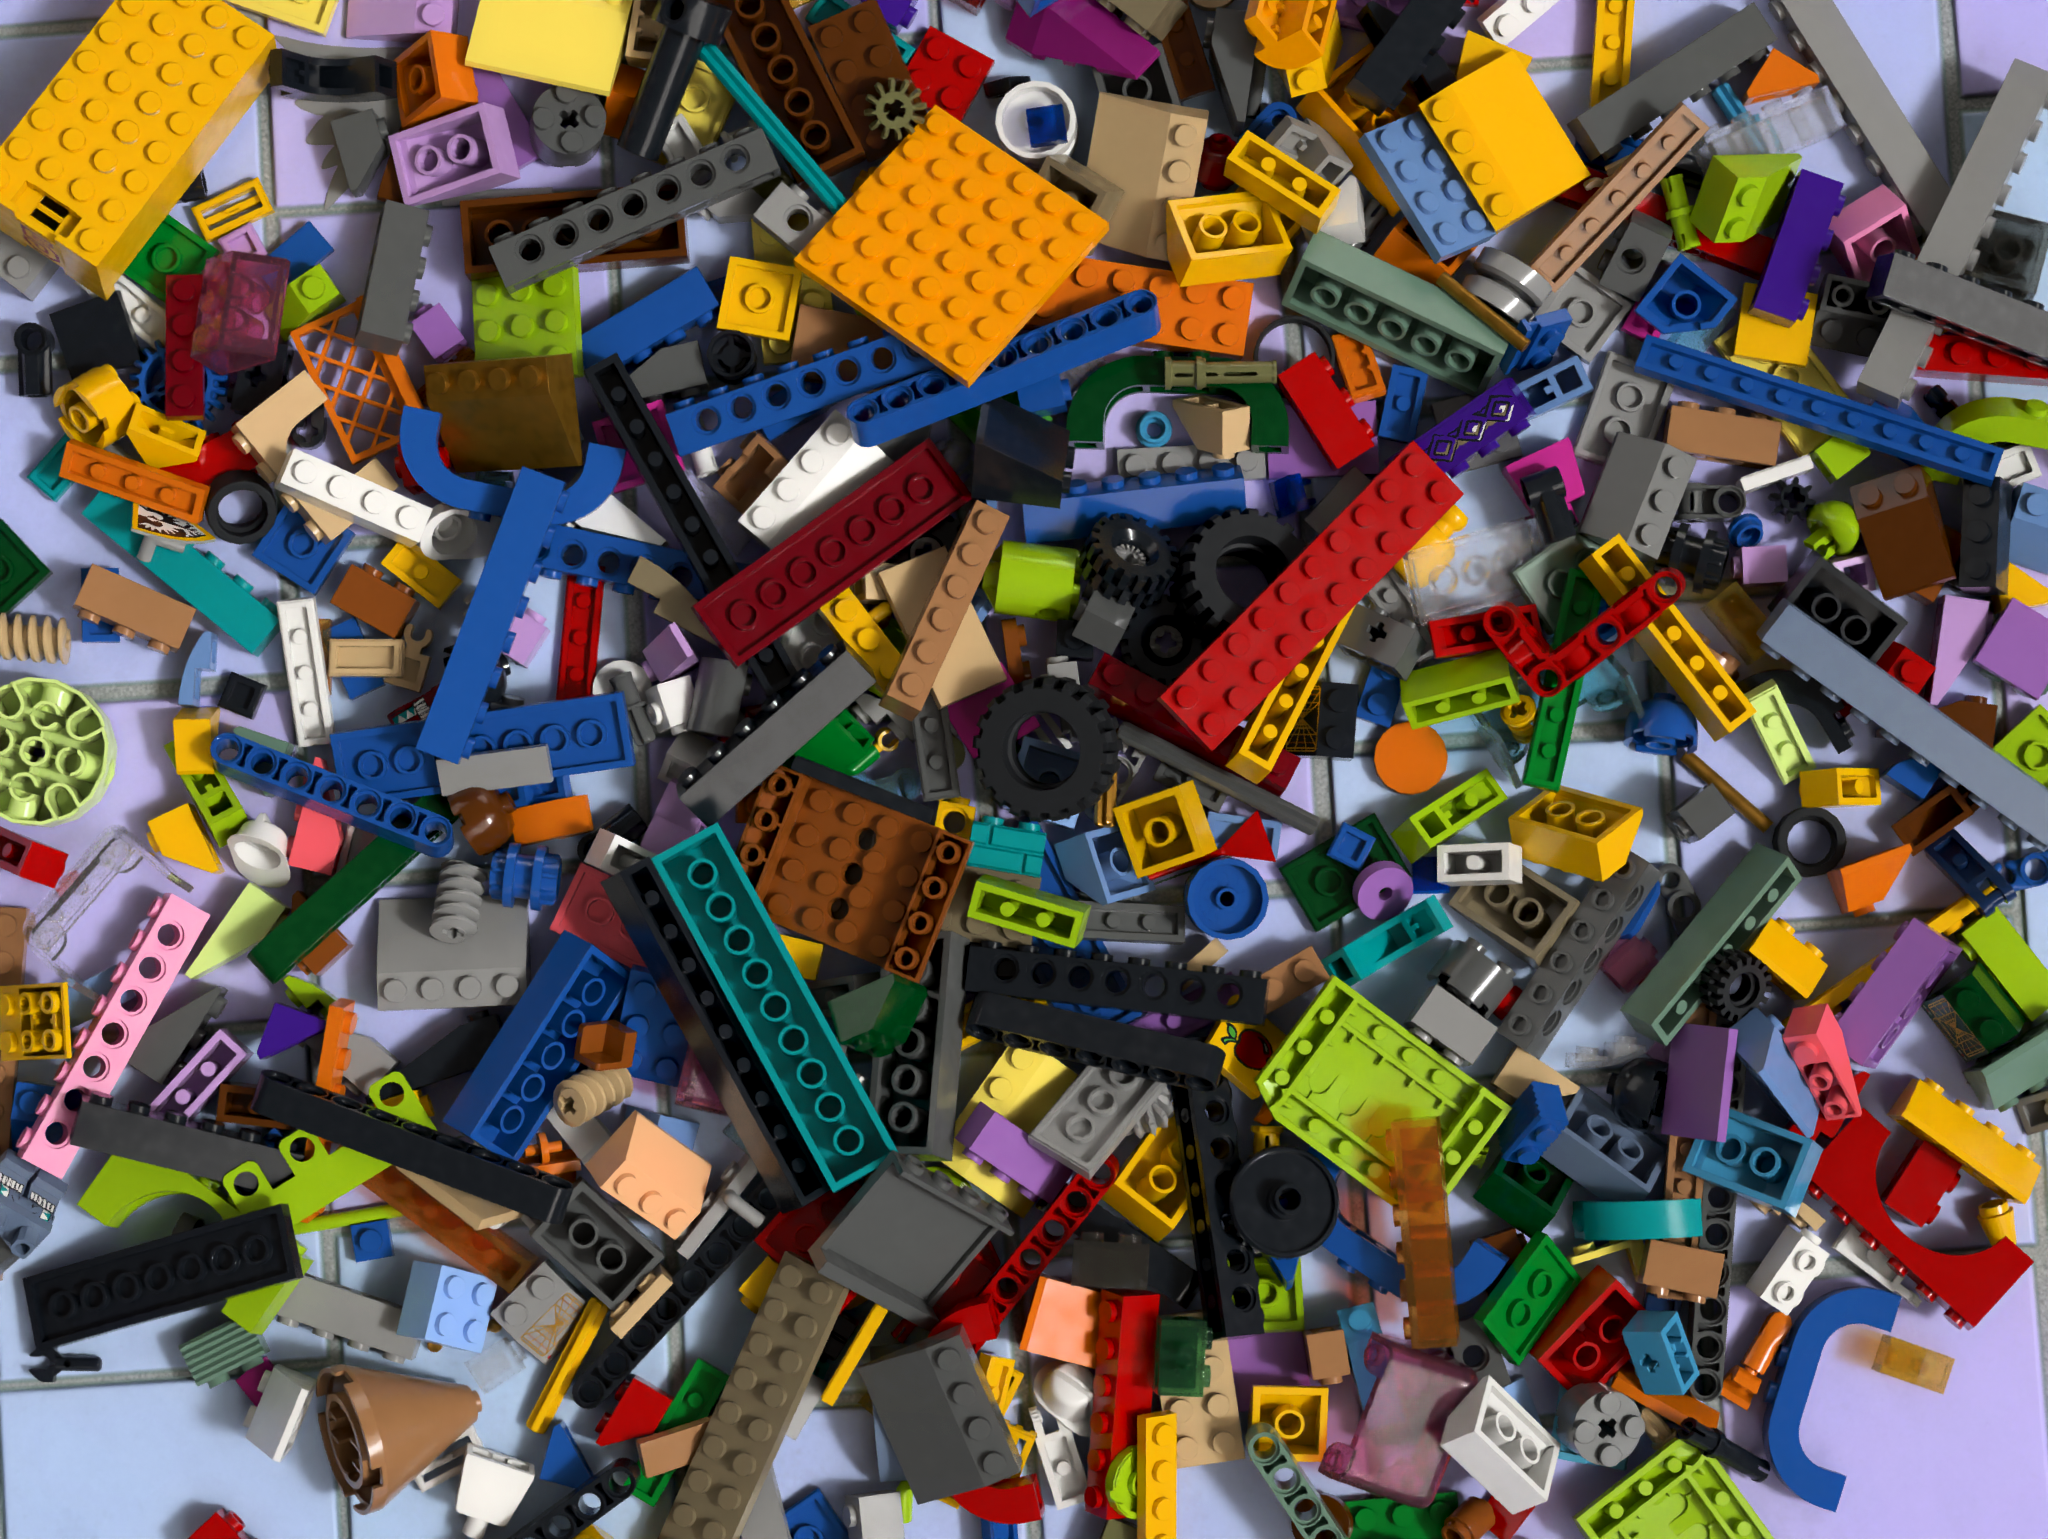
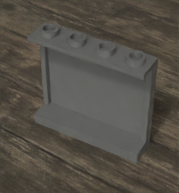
(907, 1237)

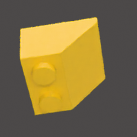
(1792, 965)
(1296, 1414)

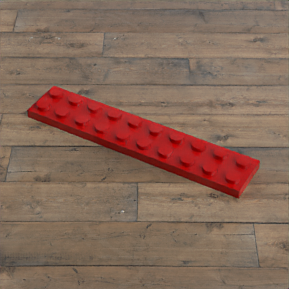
(1310, 596)

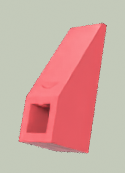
(317, 837)
(1823, 1060)

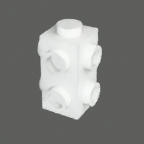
(1788, 1269)

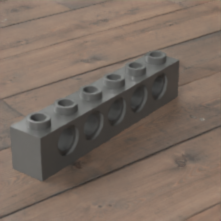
(1578, 955)

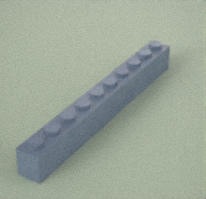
(1907, 719)

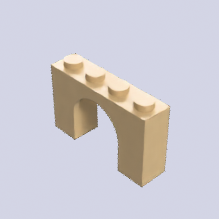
(265, 437)

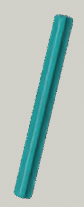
(772, 127)

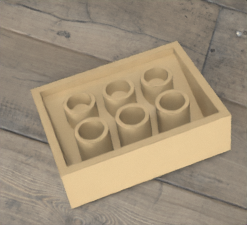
(1152, 156)

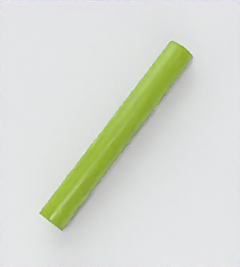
(347, 1218)

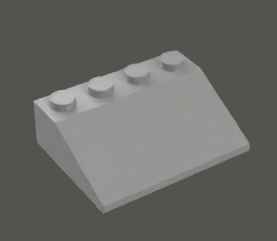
(431, 974)

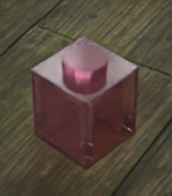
(1630, 963)

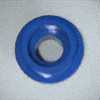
(1745, 531)

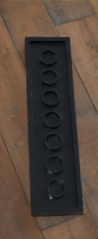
(163, 1277)

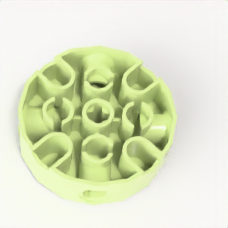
(76, 759)

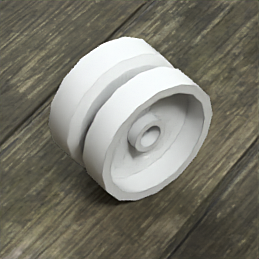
(1013, 125)

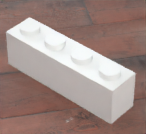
(353, 498)

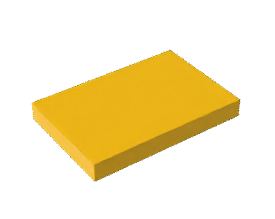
(853, 1354)

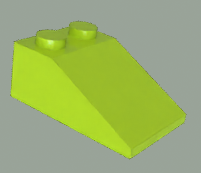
(1743, 195)

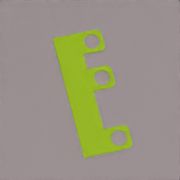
(324, 1175)

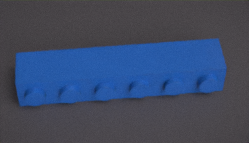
(1163, 500)

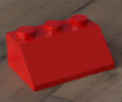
(1586, 1334)

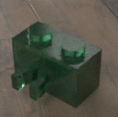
(1181, 1356)

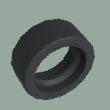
(243, 532)
(1834, 828)

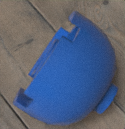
(1663, 727)

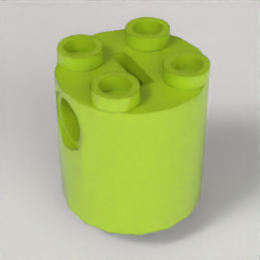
(1033, 580)

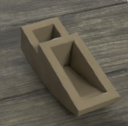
(673, 597)

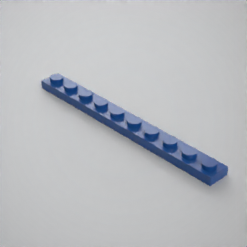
(1819, 410)

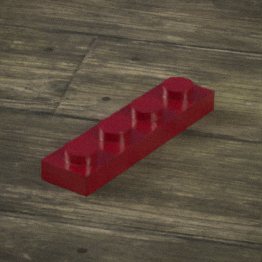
(183, 374)

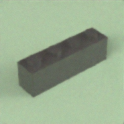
(392, 278)

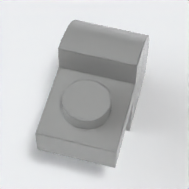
(1311, 147)

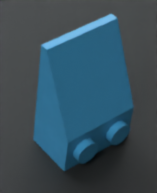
(1757, 1162)

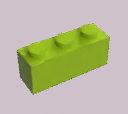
(1459, 688)
(1029, 910)
(2008, 962)

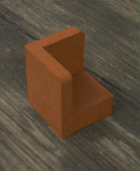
(605, 1045)

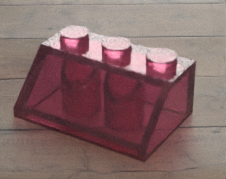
(240, 311)

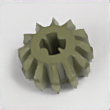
(889, 97)

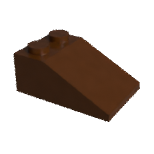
(1903, 531)

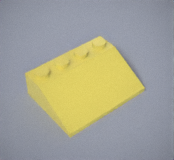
(552, 41)
(1022, 1091)

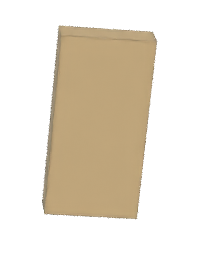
(367, 658)

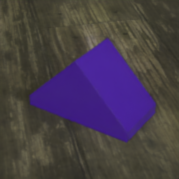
(288, 1028)

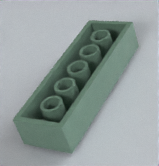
(1394, 314)

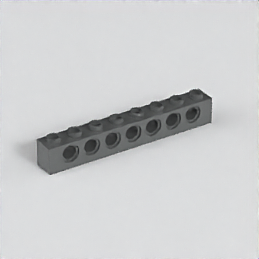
(623, 228)

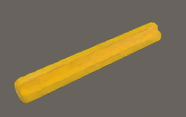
(567, 1366)

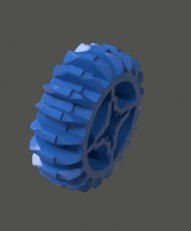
(150, 398)

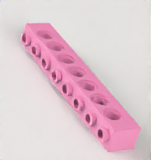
(187, 925)

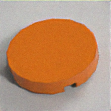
(1410, 759)

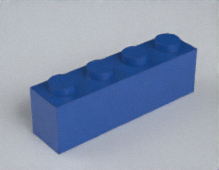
(653, 321)

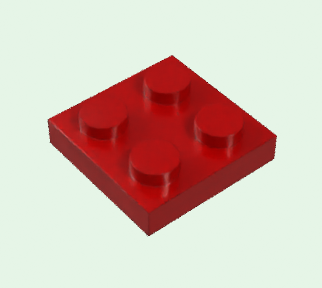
(948, 73)

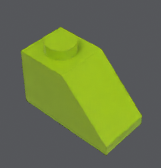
(309, 299)

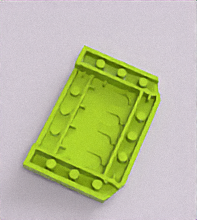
(1357, 1070)
(1672, 1497)

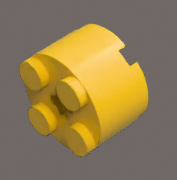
(95, 407)

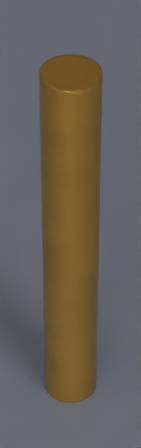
(1483, 311)
(1731, 795)

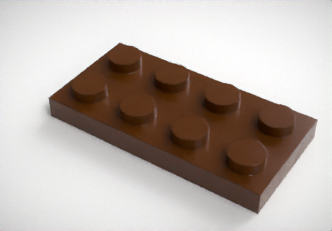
(857, 55)

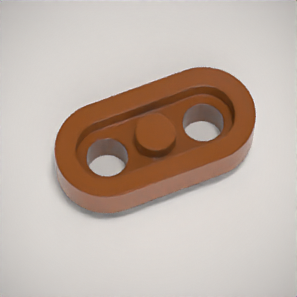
(1014, 638)

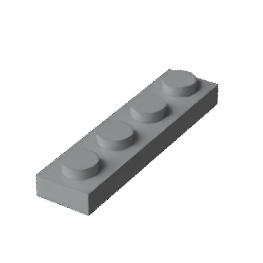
(1168, 459)

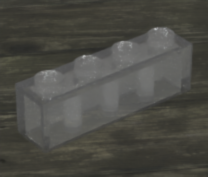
(1775, 130)

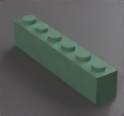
(1726, 922)

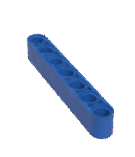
(320, 781)

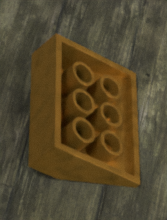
(507, 412)

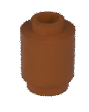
(1469, 1520)

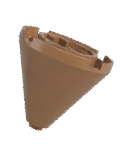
(387, 1428)

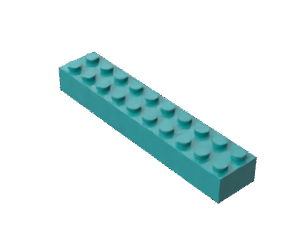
(775, 1007)

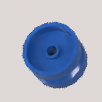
(1203, 894)

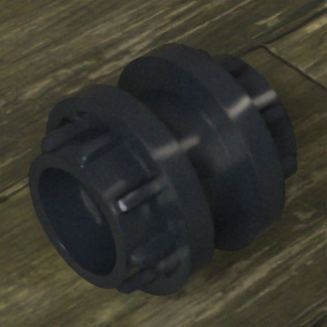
(1694, 557)

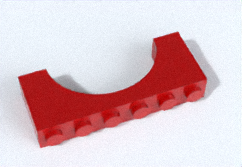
(1959, 1283)

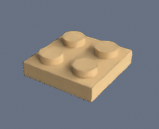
(640, 1300)

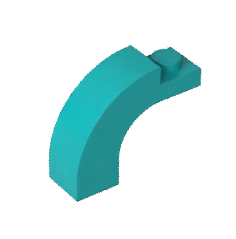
(1388, 941)
(1637, 1219)

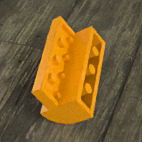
(1289, 30)

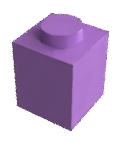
(438, 332)

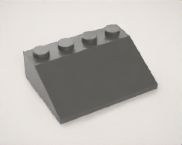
(941, 1416)

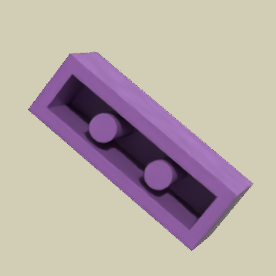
(1007, 1148)

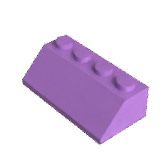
(1895, 991)

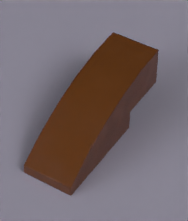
(1935, 817)

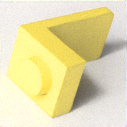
(1588, 1251)

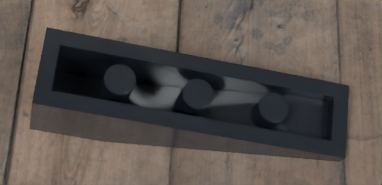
(449, 1057)

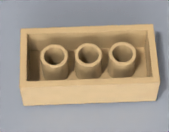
(1208, 1424)

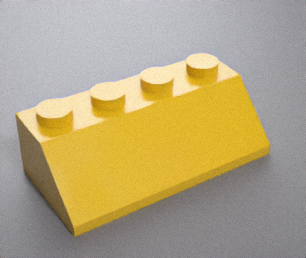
(1978, 1147)

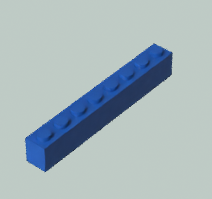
(491, 616)

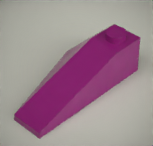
(1083, 35)

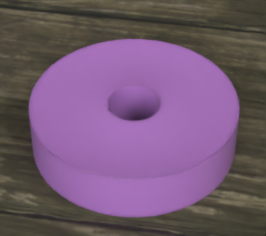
(1375, 878)

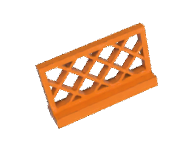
(394, 375)

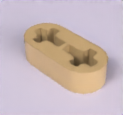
(1207, 956)

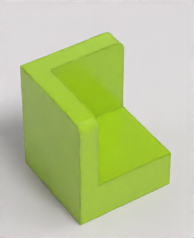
(1838, 457)

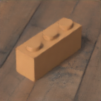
(1723, 435)
(133, 610)

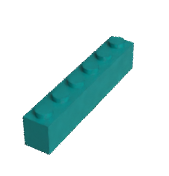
(194, 577)

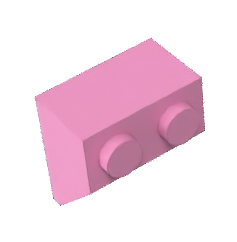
(1871, 228)

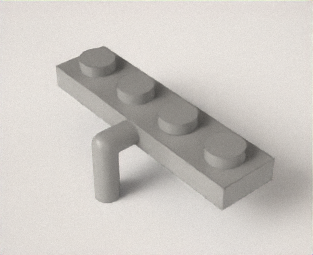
(717, 1203)

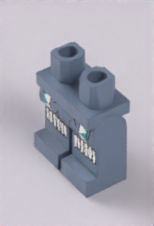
(26, 1203)

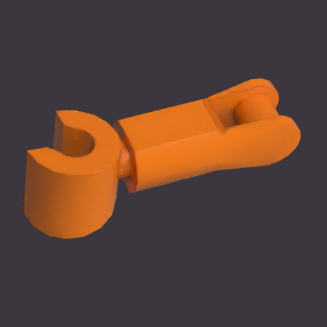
(1741, 1382)

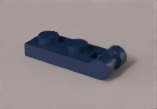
(1969, 872)

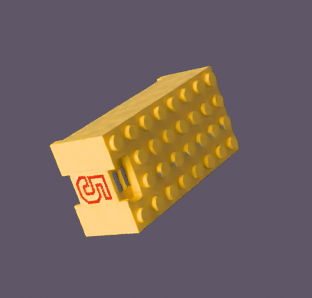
(128, 130)

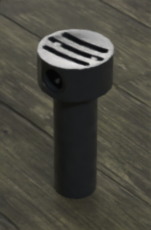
(684, 32)

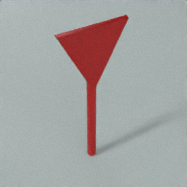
(1247, 842)

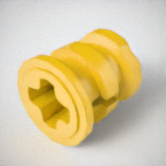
(1521, 723)

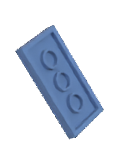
(1427, 187)

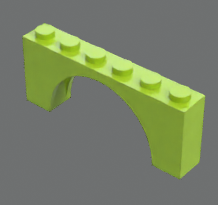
(129, 1184)

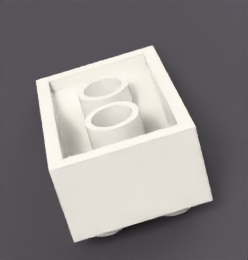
(280, 1410)

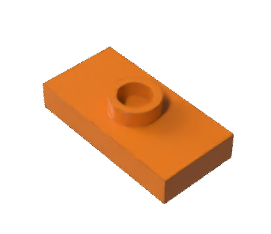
(1358, 368)

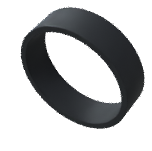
(1299, 320)

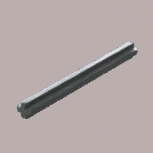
(1218, 778)

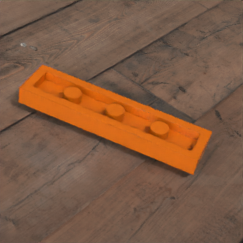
(134, 481)

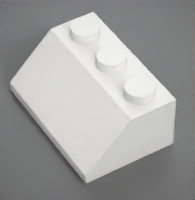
(1502, 1446)

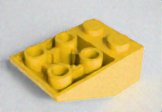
(35, 1022)

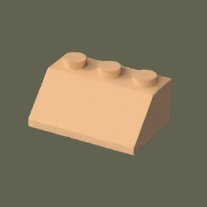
(652, 1174)

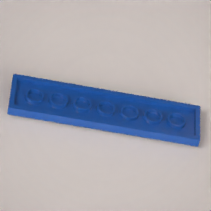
(580, 733)

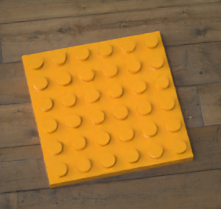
(951, 245)

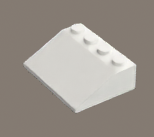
(812, 482)

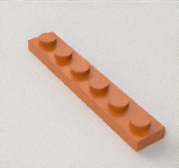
(333, 1061)

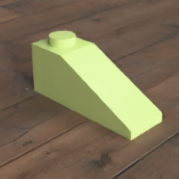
(243, 927)

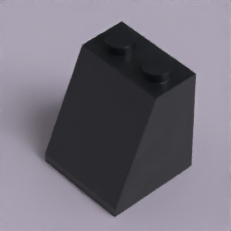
(1020, 457)

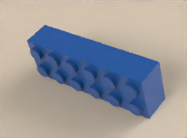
(536, 1047)

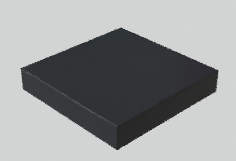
(96, 335)

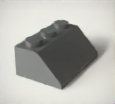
(1637, 494)

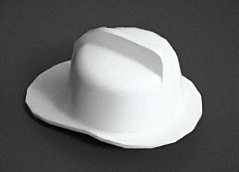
(455, 536)
(261, 852)
(1066, 1394)

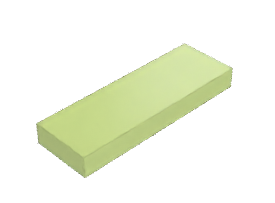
(1779, 732)

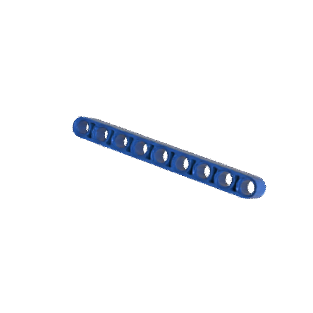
(1020, 364)

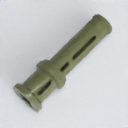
(1200, 372)

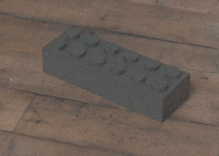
(919, 1080)

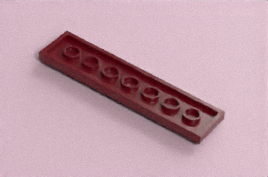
(831, 553)

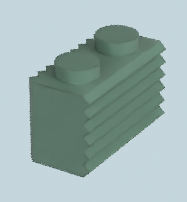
(222, 1350)

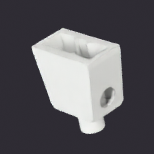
(490, 1488)

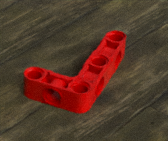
(1531, 653)

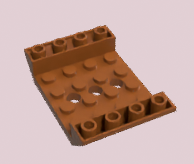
(797, 860)

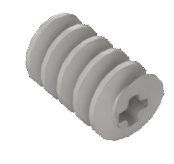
(457, 901)

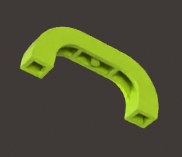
(1996, 421)

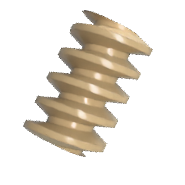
(34, 639)
(591, 1094)

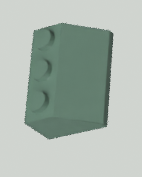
(2011, 1070)

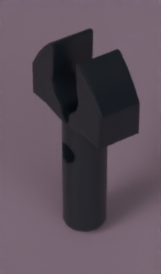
(64, 1363)

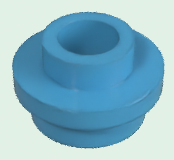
(1159, 419)

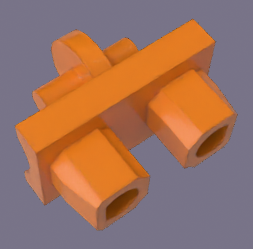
(551, 1158)

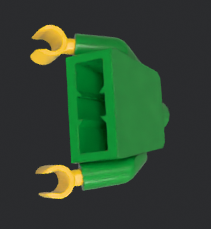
(845, 746)

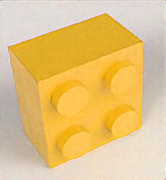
(1165, 829)

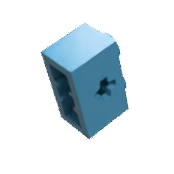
(1660, 1352)

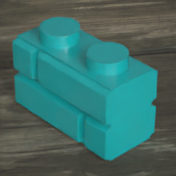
(1007, 848)

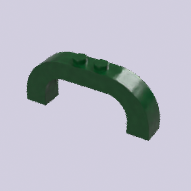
(1146, 375)

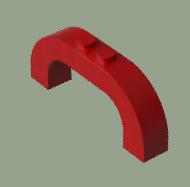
(1011, 1499)

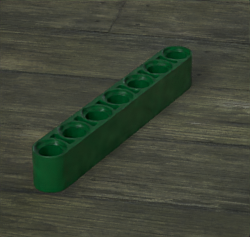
(340, 897)

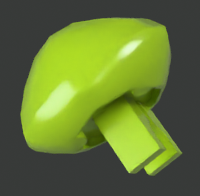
(1832, 528)

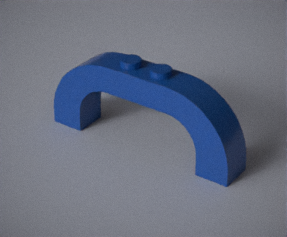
(421, 454)
(1363, 1253)
(1794, 1378)

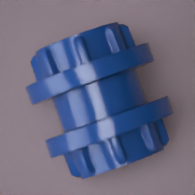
(525, 876)

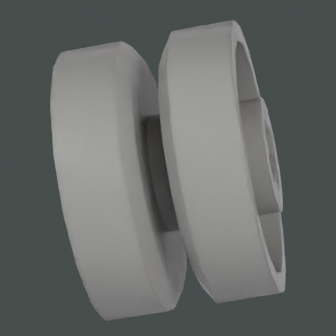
(1507, 285)

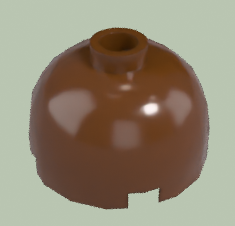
(484, 817)

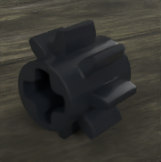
(1800, 494)

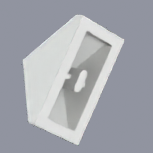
(1347, 219)

